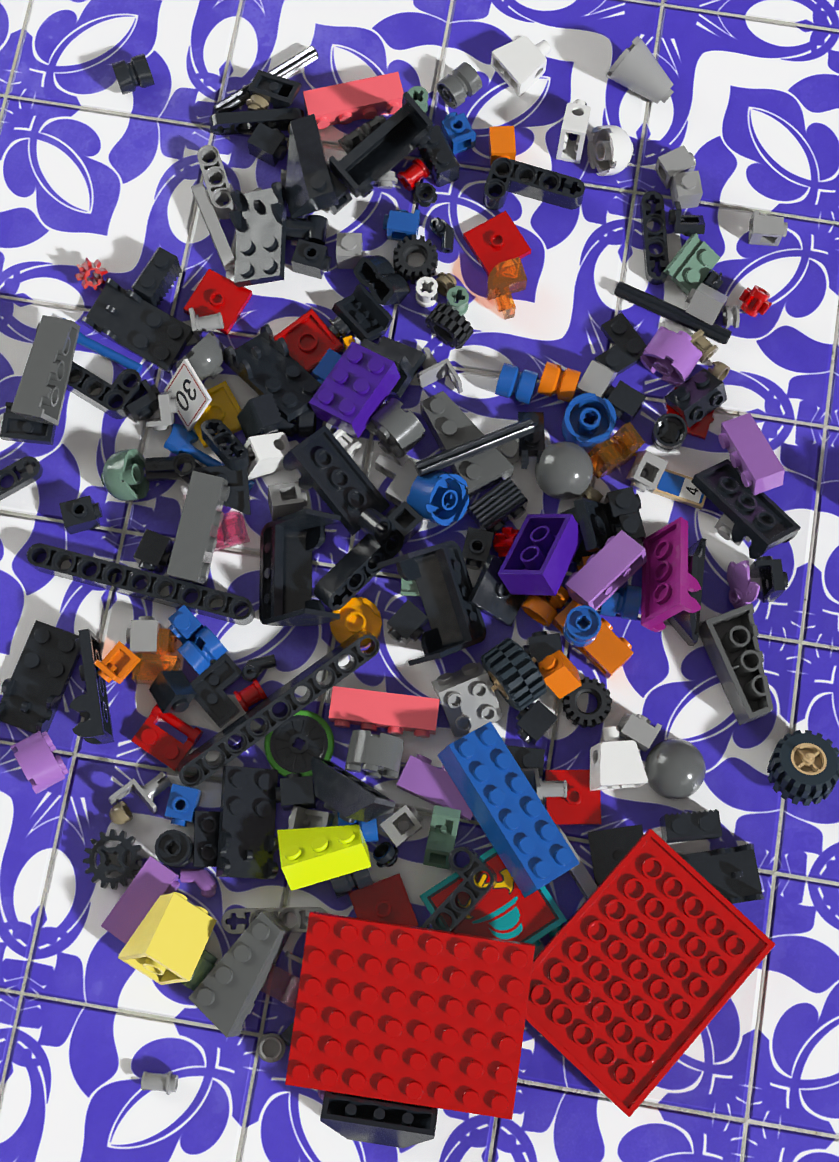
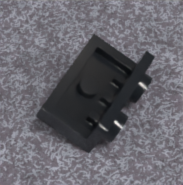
(363, 314)
(697, 397)
(771, 576)

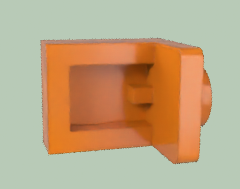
(117, 663)

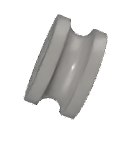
(731, 316)

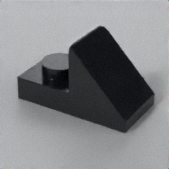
(274, 89)

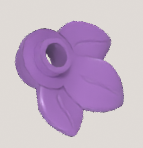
(742, 589)

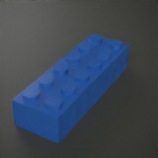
(507, 809)

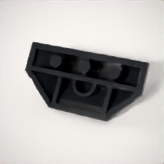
(684, 622)
(347, 793)
(378, 1120)

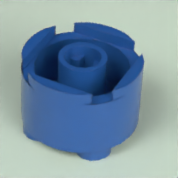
(593, 410)
(439, 497)

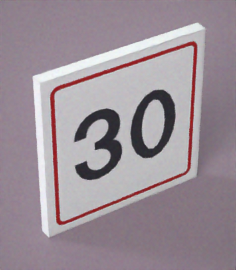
(190, 394)

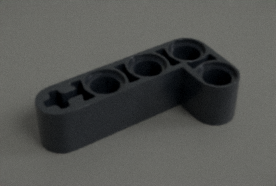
(534, 188)
(109, 393)
(360, 563)
(468, 885)

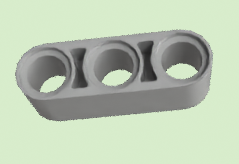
(212, 172)

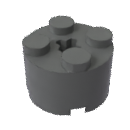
(396, 428)
(375, 754)

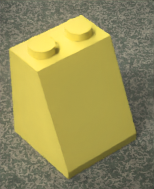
(169, 940)

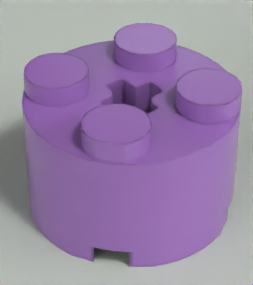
(671, 355)
(38, 761)

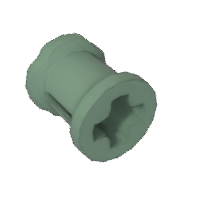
(420, 96)
(461, 294)

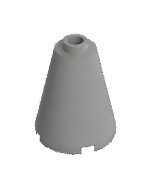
(641, 73)

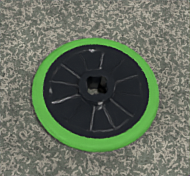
(303, 726)

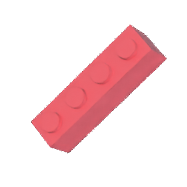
(354, 100)
(384, 710)

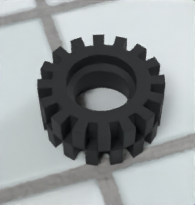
(415, 246)
(449, 326)
(603, 704)

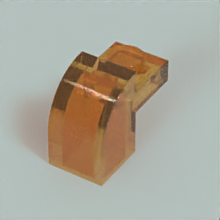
(504, 280)
(615, 451)
(152, 664)

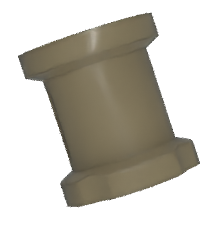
(703, 345)

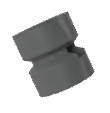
(459, 85)

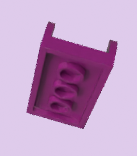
(667, 576)

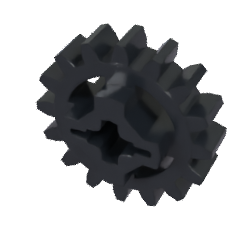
(104, 869)

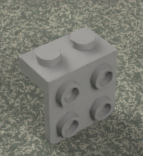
(467, 699)

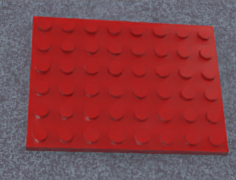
(641, 971)
(410, 1015)

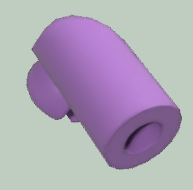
(202, 879)

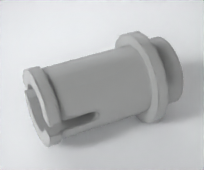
(159, 1082)

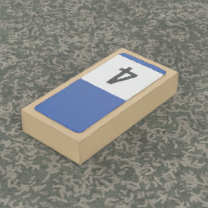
(680, 489)

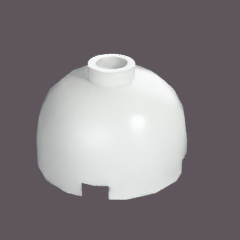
(609, 150)

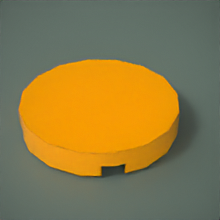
(357, 616)

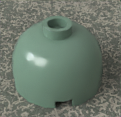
(125, 475)

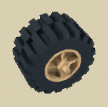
(514, 674)
(804, 767)

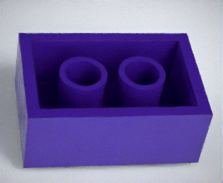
(355, 389)
(541, 554)

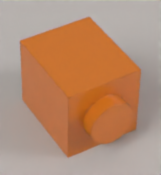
(501, 142)
(559, 674)

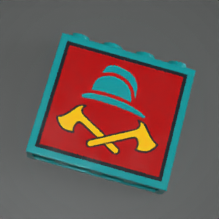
(504, 910)

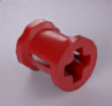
(413, 174)
(250, 695)

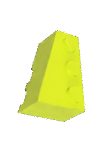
(321, 853)

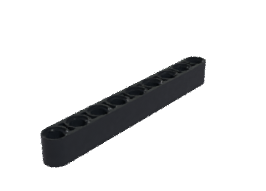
(131, 576)
(273, 720)

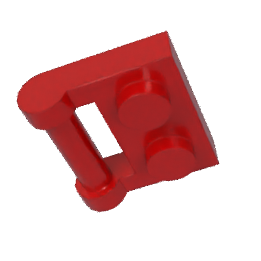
(163, 745)

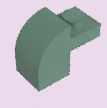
(441, 836)

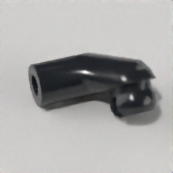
(444, 232)
(255, 667)

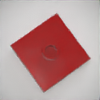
(496, 242)
(218, 295)
(309, 340)
(581, 804)
(384, 902)

